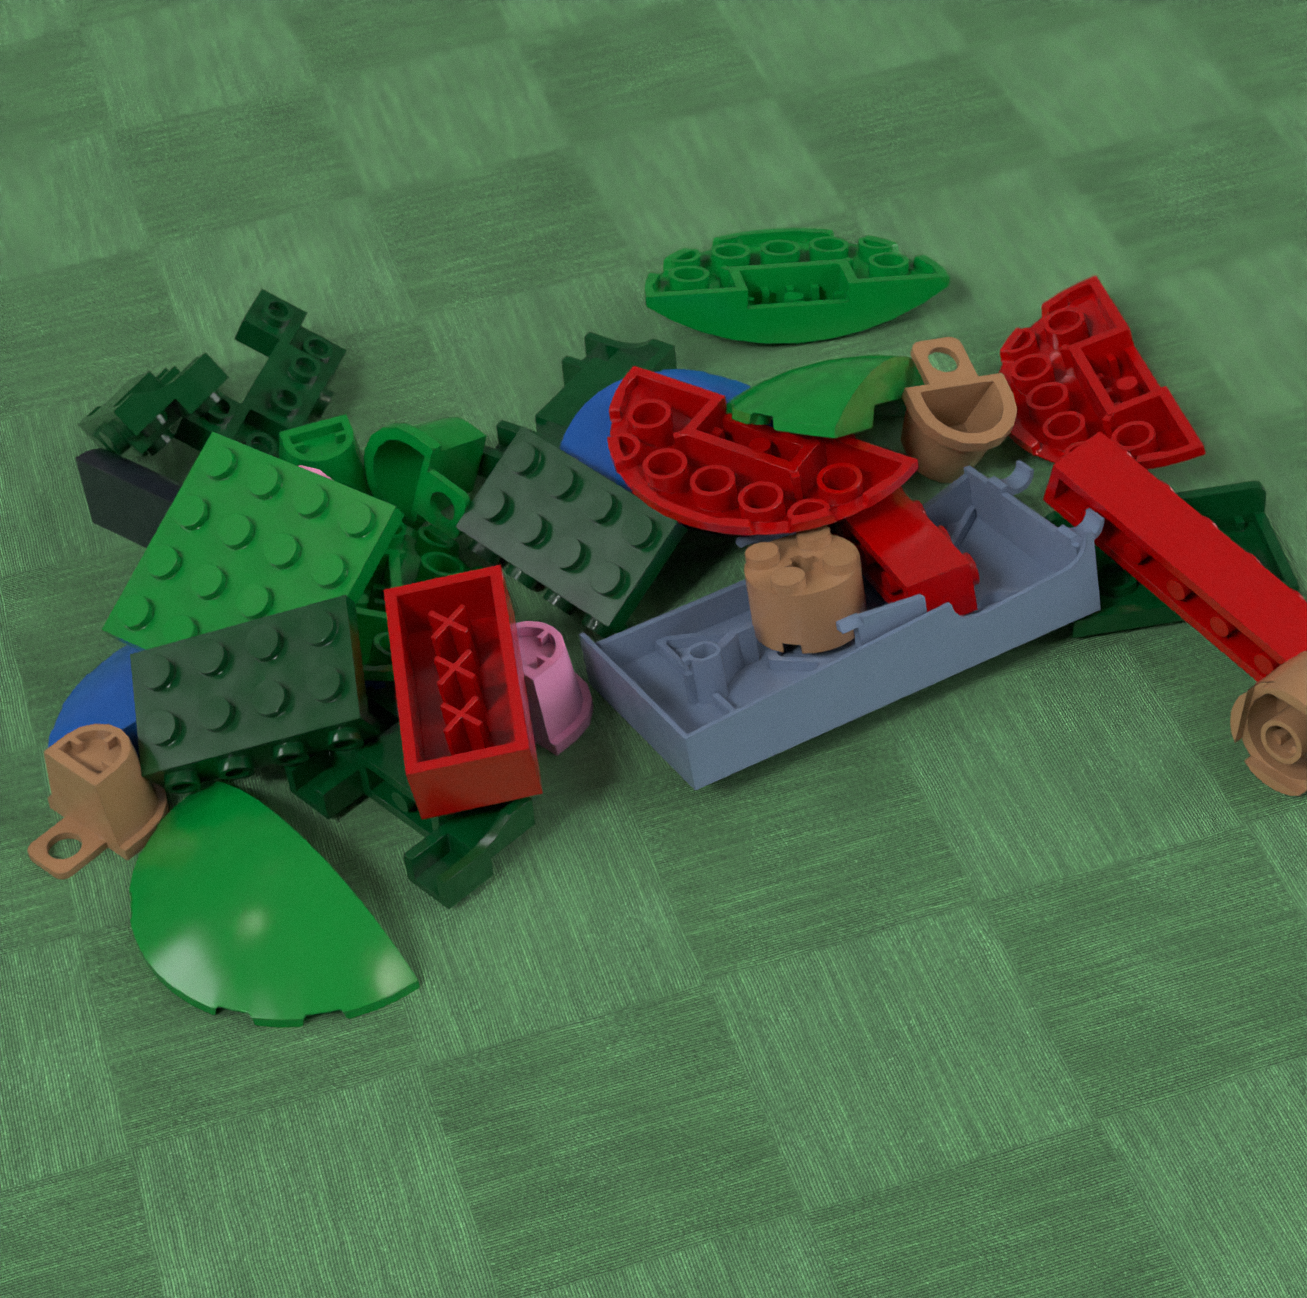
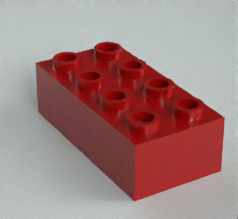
(461, 693)

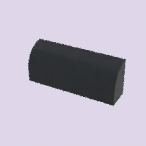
(125, 494)

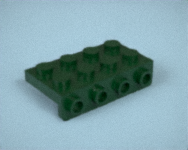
(1234, 509)
(569, 532)
(251, 696)

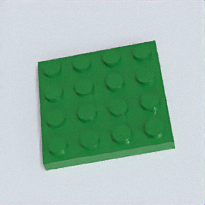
(247, 545)

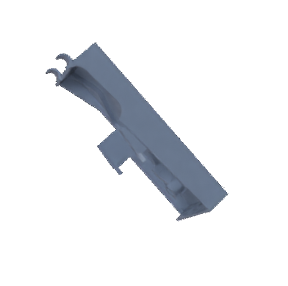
(725, 701)

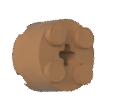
(802, 589)
(1274, 727)

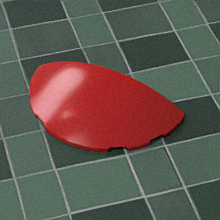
(1085, 376)
(734, 476)

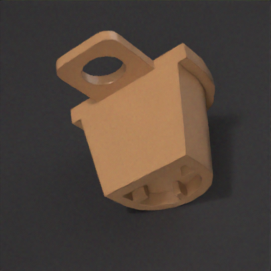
(954, 413)
(101, 797)

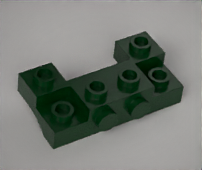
(604, 364)
(285, 390)
(146, 407)
(456, 845)

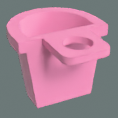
(555, 693)

